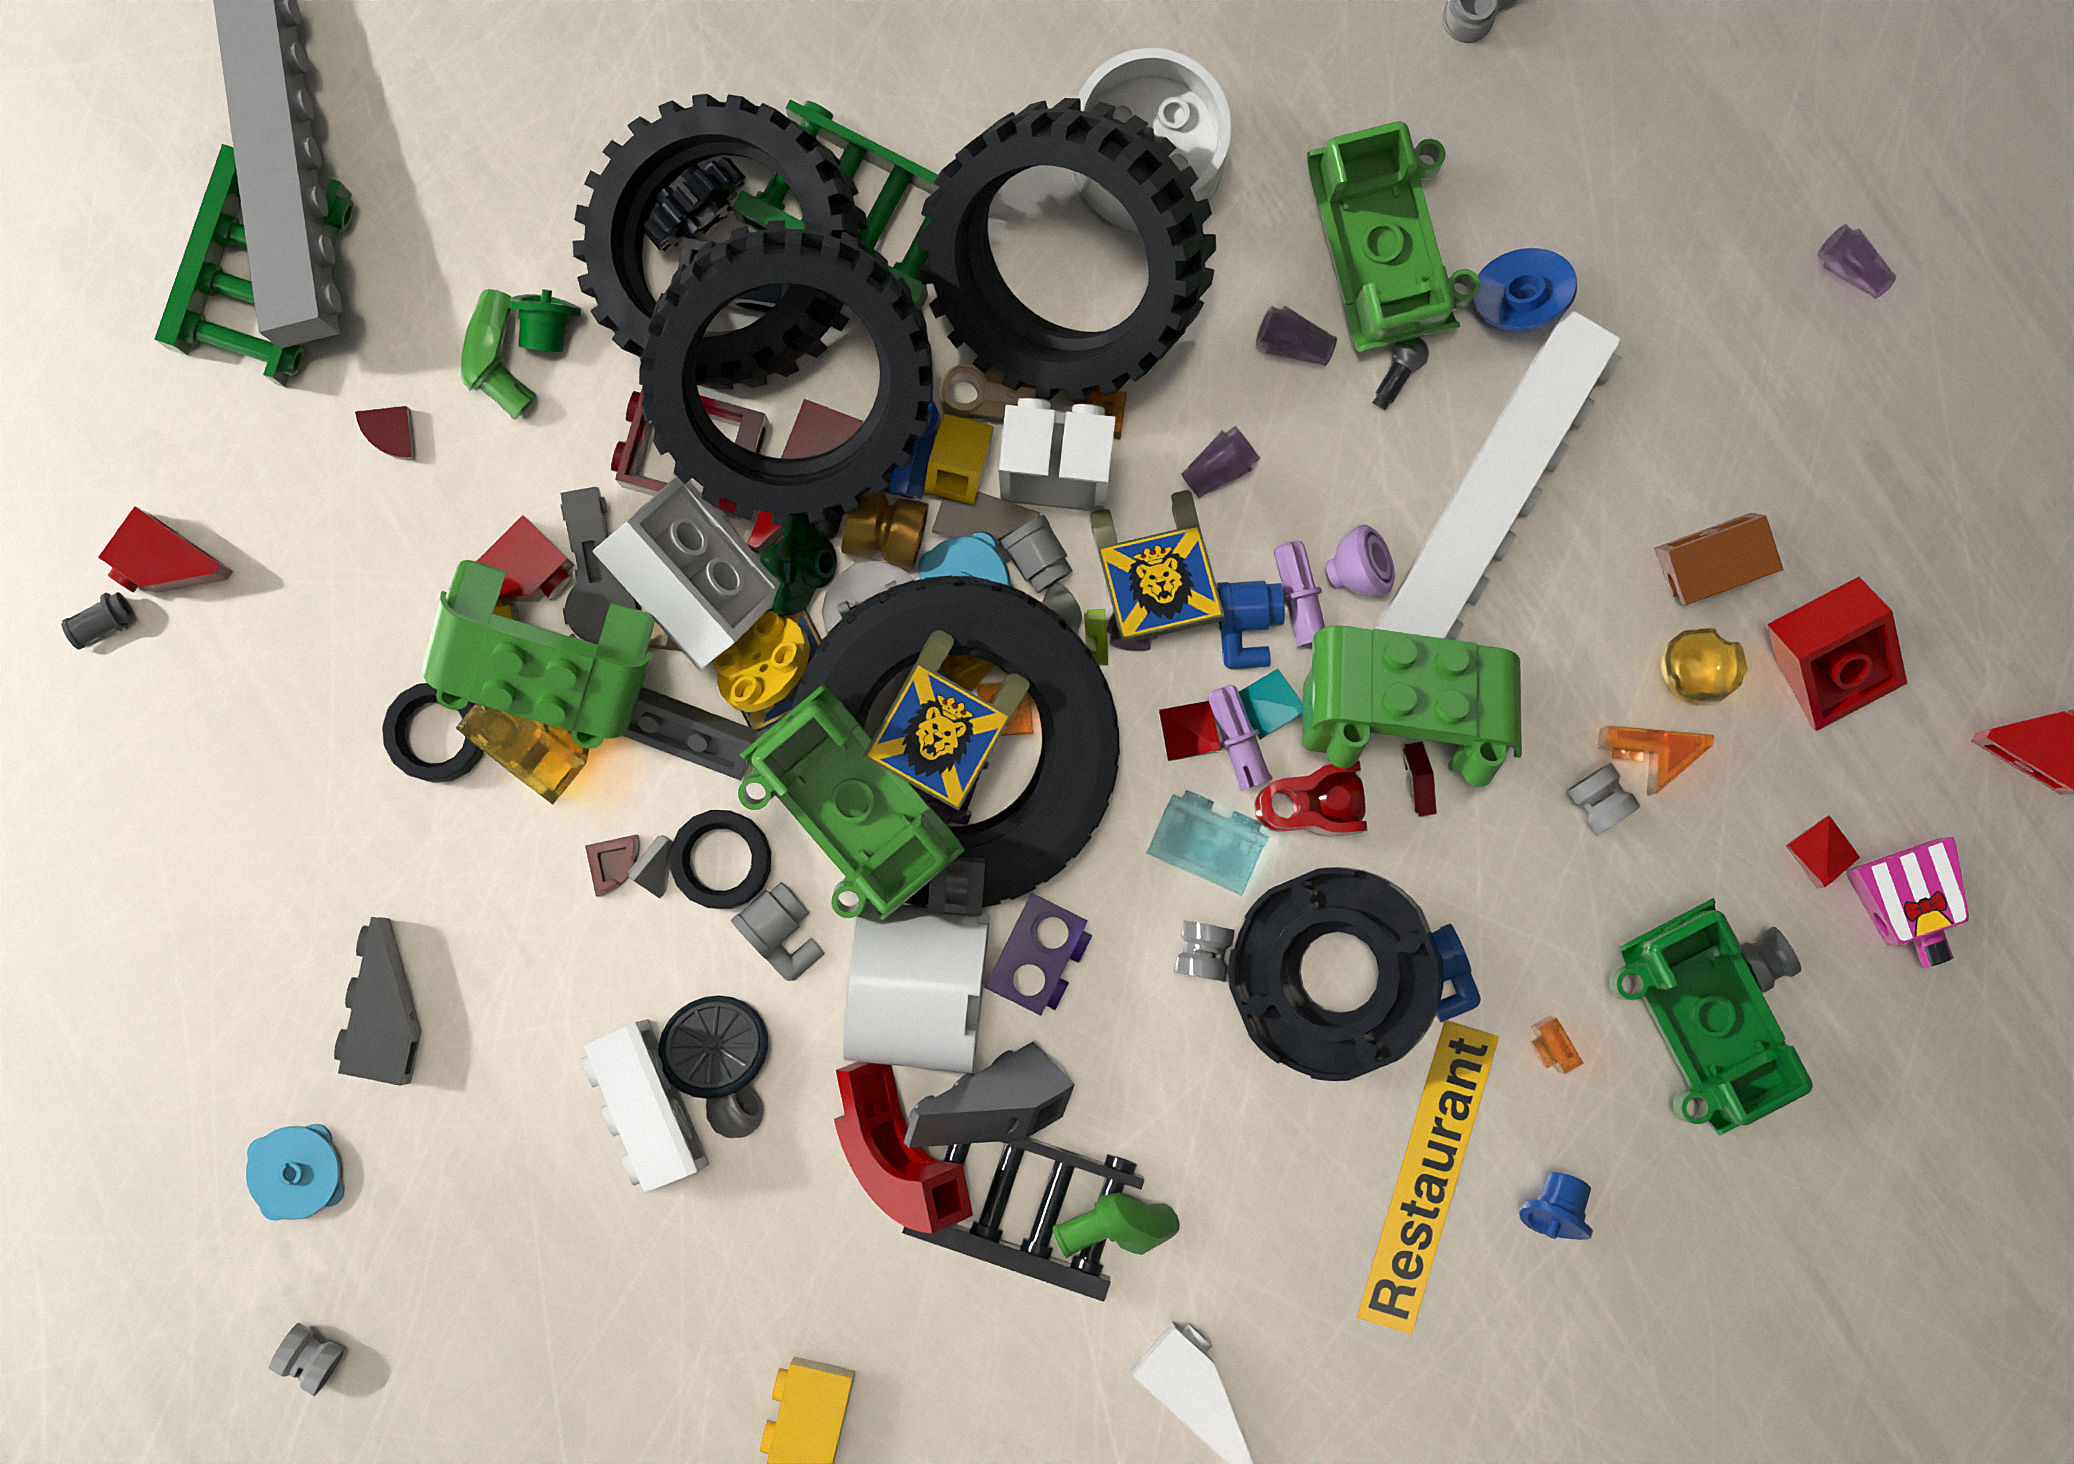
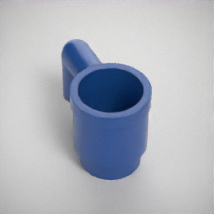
(1248, 608)
(1459, 971)

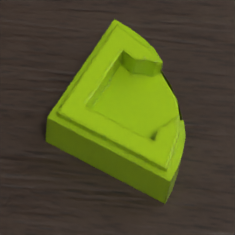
(1096, 635)

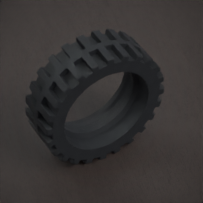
(651, 162)
(989, 313)
(779, 483)

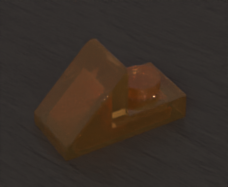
(1668, 750)

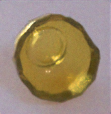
(1702, 667)

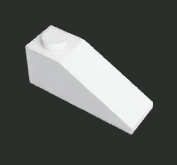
(1189, 1385)

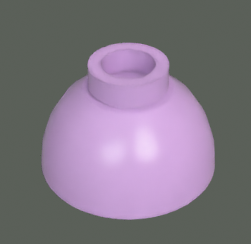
(1362, 563)

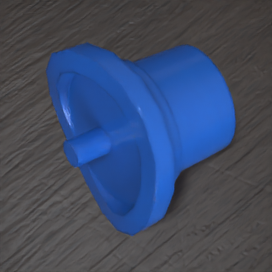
(1559, 1208)

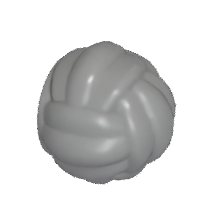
(735, 1114)

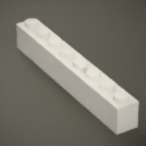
(1503, 479)

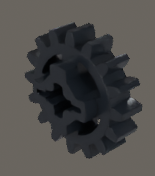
(694, 203)

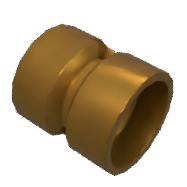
(886, 528)

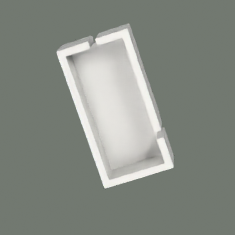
(1055, 455)

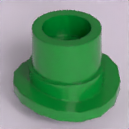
(543, 320)

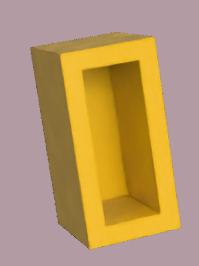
(809, 1415)

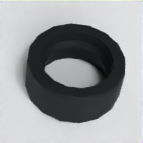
(398, 751)
(692, 831)

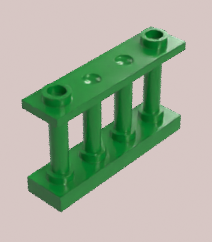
(818, 121)
(202, 276)

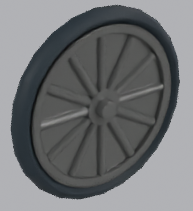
(713, 1047)

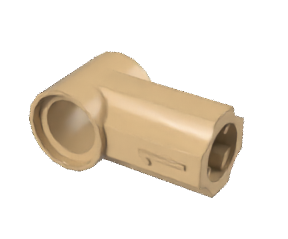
(991, 394)

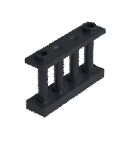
(1034, 1254)

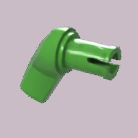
(483, 352)
(1120, 1219)

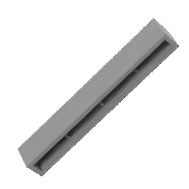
(278, 170)

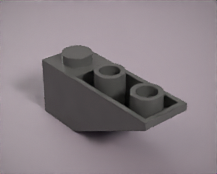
(383, 1020)
(1000, 1103)

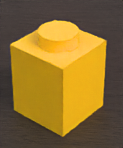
(958, 459)

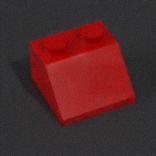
(1839, 652)

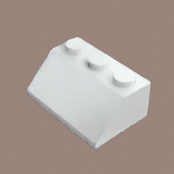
(689, 571)
(643, 1107)

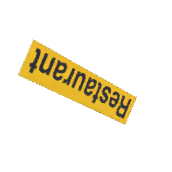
(1428, 1177)

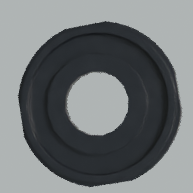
(1270, 985)

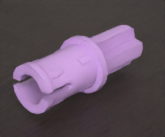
(1299, 591)
(1238, 737)

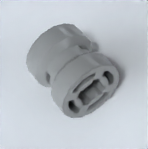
(1610, 808)
(1208, 939)
(306, 1359)

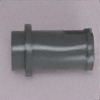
(97, 620)

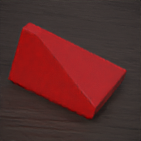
(1189, 731)
(1823, 852)

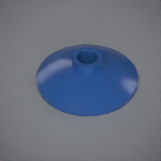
(1525, 289)

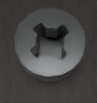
(1770, 959)

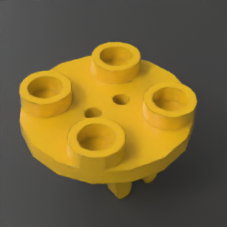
(763, 664)

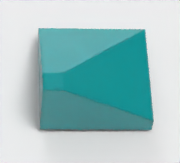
(1270, 703)

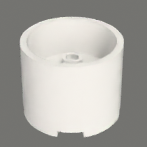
(1177, 102)
(916, 988)

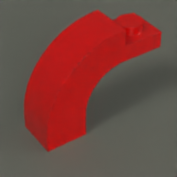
(899, 1179)

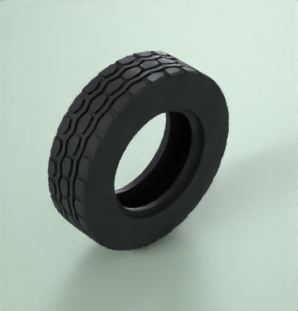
(1026, 638)

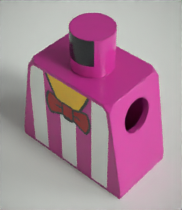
(1915, 897)

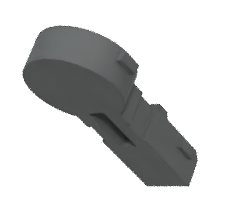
(589, 602)

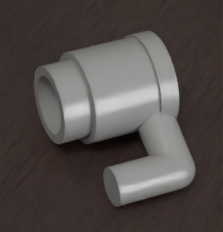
(1471, 19)
(1036, 553)
(769, 923)

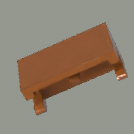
(1719, 558)

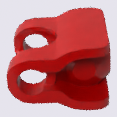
(1324, 802)

